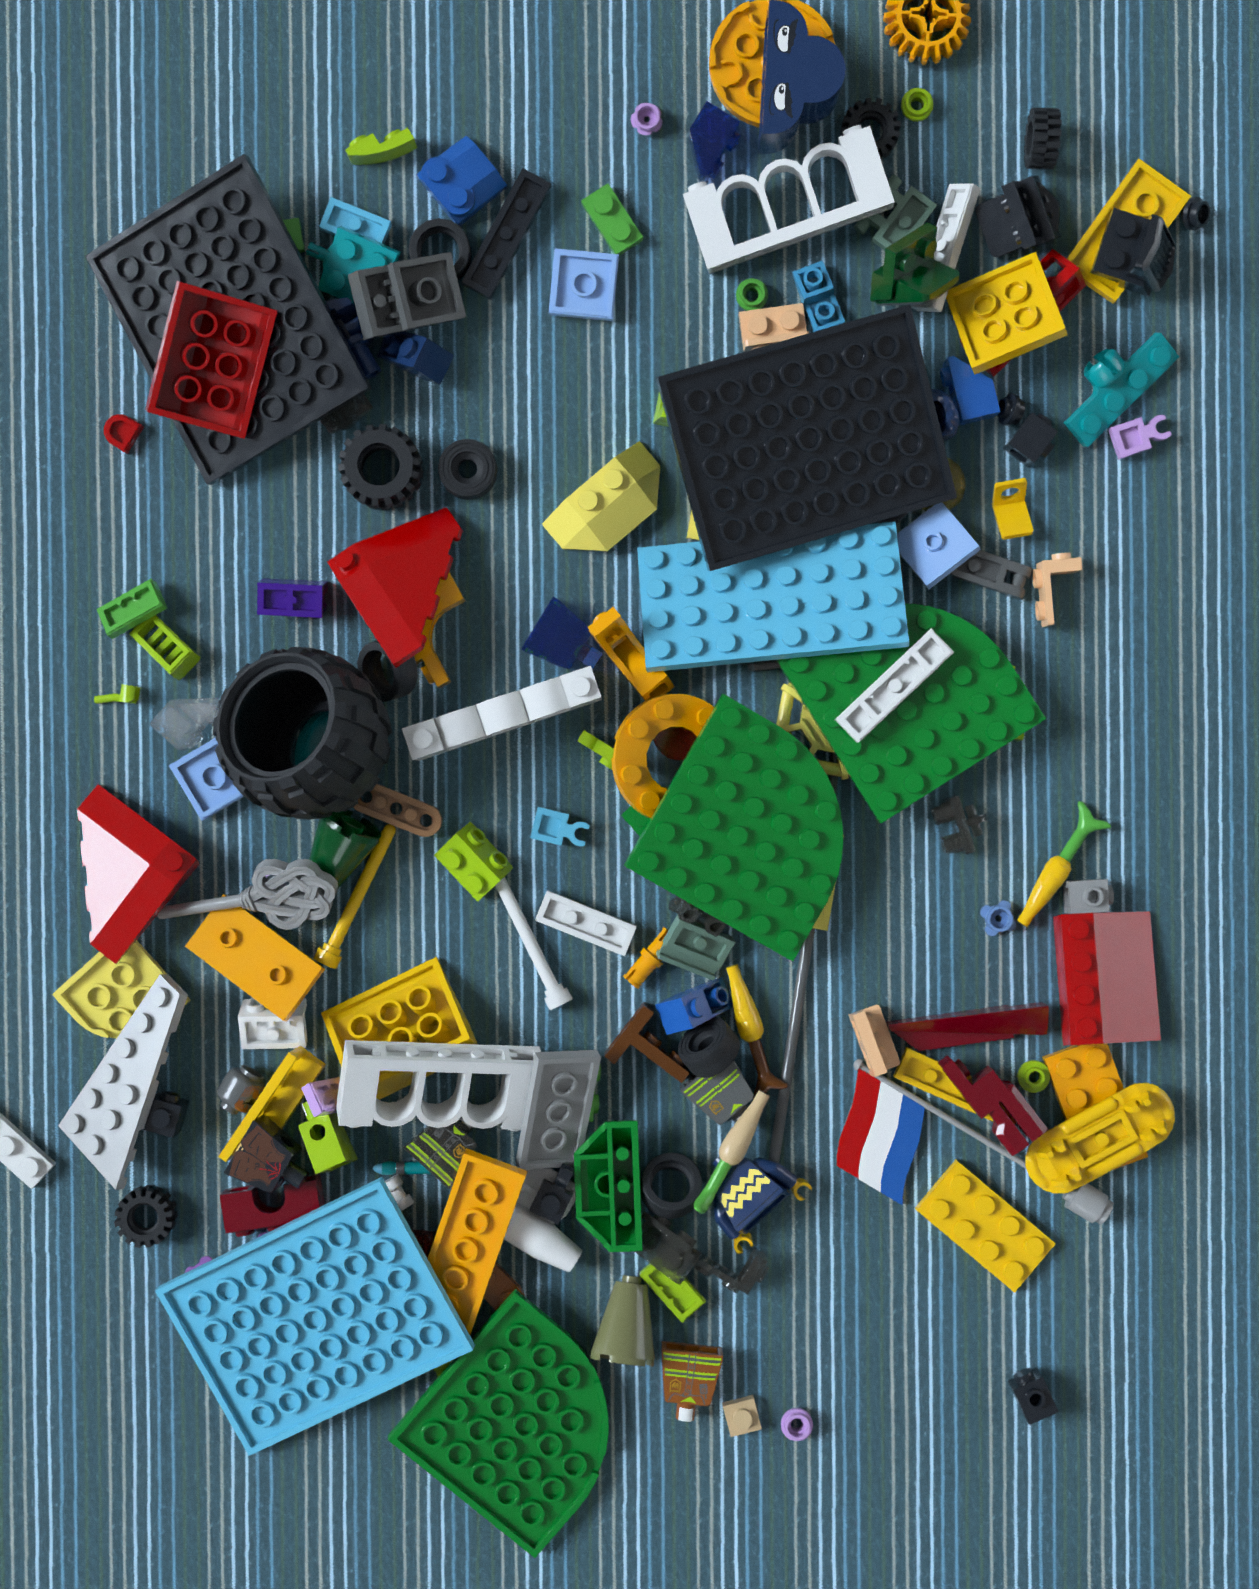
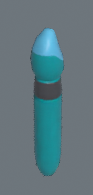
(391, 1168)

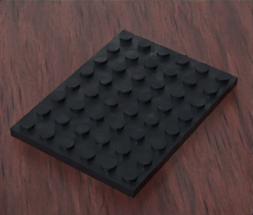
(234, 244)
(807, 437)

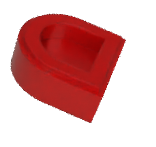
(122, 432)

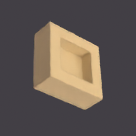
(741, 1415)

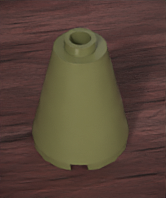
(626, 1326)

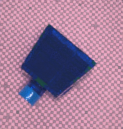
(561, 638)

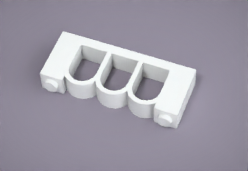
(868, 180)
(502, 714)
(365, 1060)

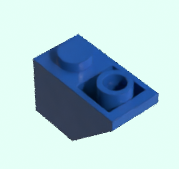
(971, 394)
(694, 1006)

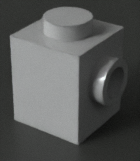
(1087, 896)

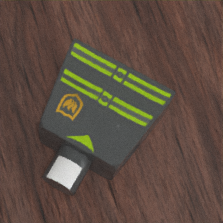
(721, 1094)

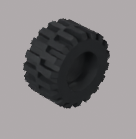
(365, 444)

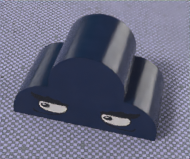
(798, 77)

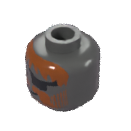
(240, 1089)

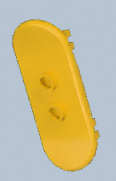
(1100, 1138)

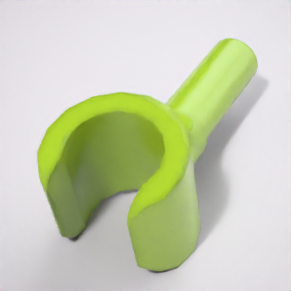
(128, 694)

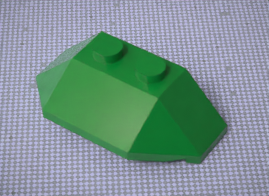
(610, 1186)

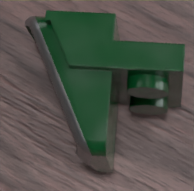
(911, 272)

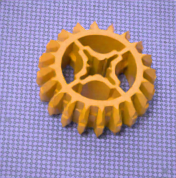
(952, 17)

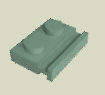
(695, 949)

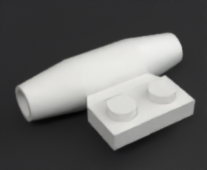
(537, 1234)

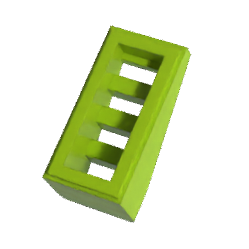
(180, 659)

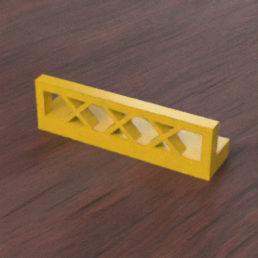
(280, 1094)

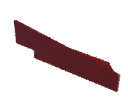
(972, 1026)

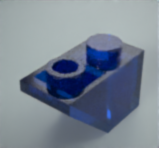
(710, 138)

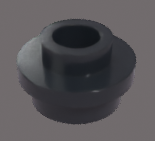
(1195, 214)
(1011, 410)

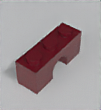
(245, 1211)

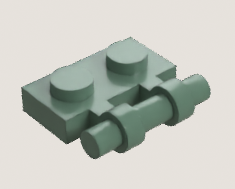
(909, 214)

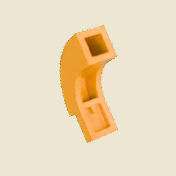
(449, 598)
(628, 654)

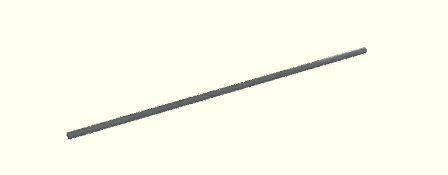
(793, 1030)

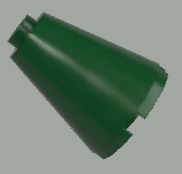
(343, 844)

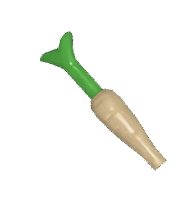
(732, 1150)

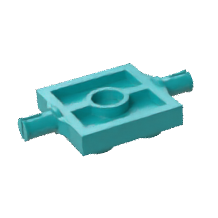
(346, 255)

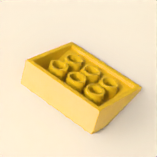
(402, 1009)

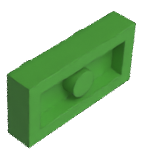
(612, 220)

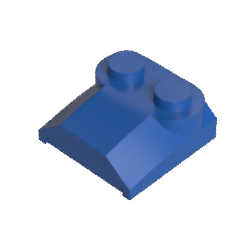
(461, 180)

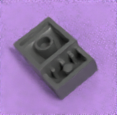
(406, 295)

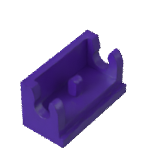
(291, 597)

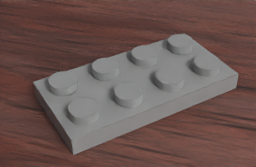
(557, 1108)

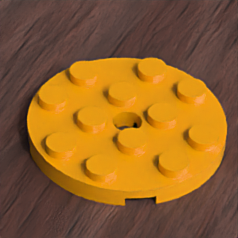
(738, 55)

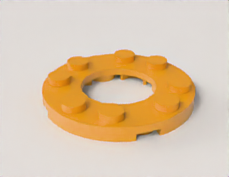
(634, 739)

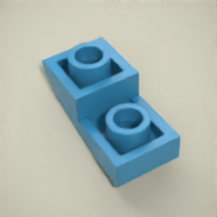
(818, 296)

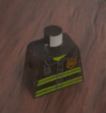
(442, 1149)

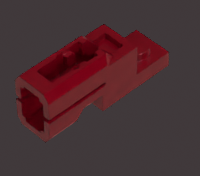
(984, 1094)

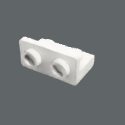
(265, 1030)

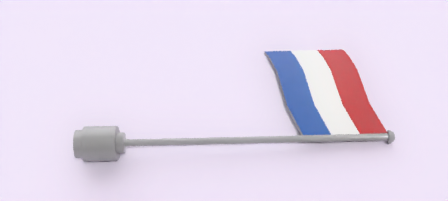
(885, 1134)

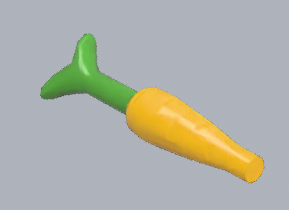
(1059, 867)

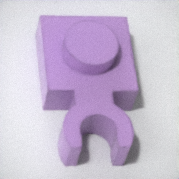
(1134, 437)

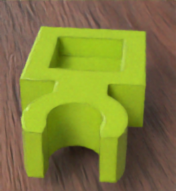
(599, 747)

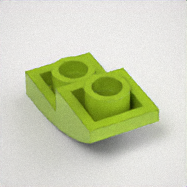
(367, 150)

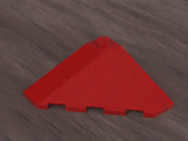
(396, 579)
(128, 871)

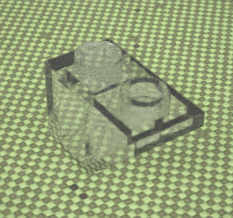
(185, 719)

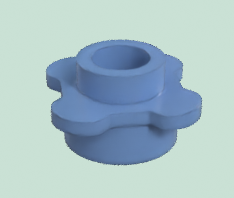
(1006, 922)

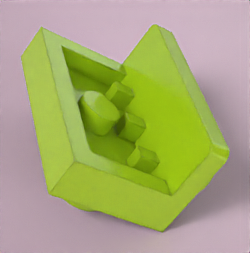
(474, 861)

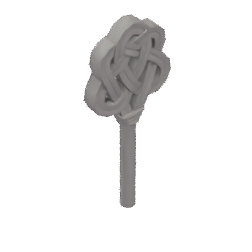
(274, 894)

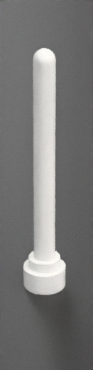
(555, 993)

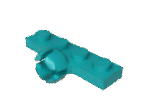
(1118, 385)

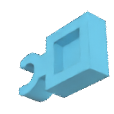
(553, 827)

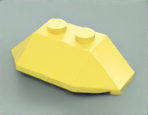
(608, 503)

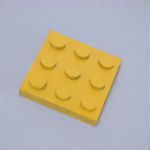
(1005, 313)

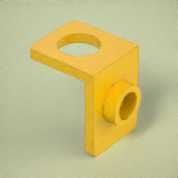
(1011, 510)

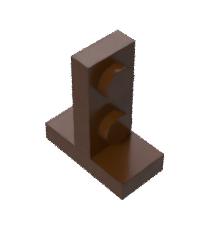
(647, 1044)

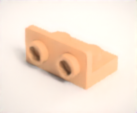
(771, 325)
(874, 1040)

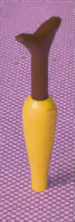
(751, 1030)

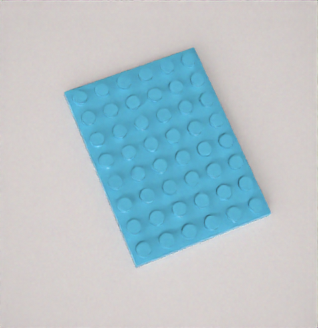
(315, 1317)

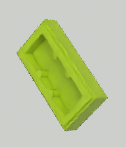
(680, 1299)

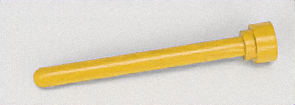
(330, 952)

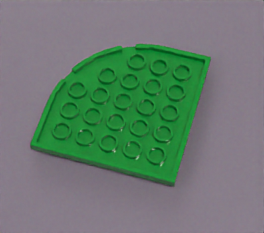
(938, 730)
(747, 830)
(514, 1425)

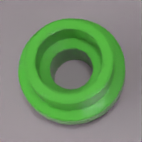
(751, 285)

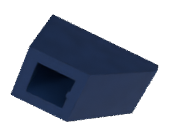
(416, 356)

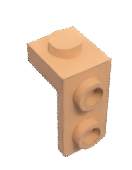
(1060, 564)

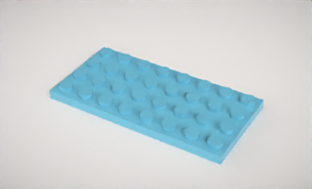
(782, 605)

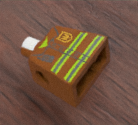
(689, 1376)

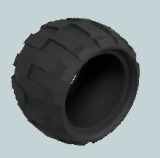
(269, 707)

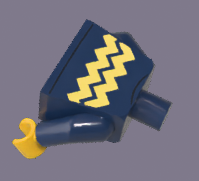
(750, 1194)

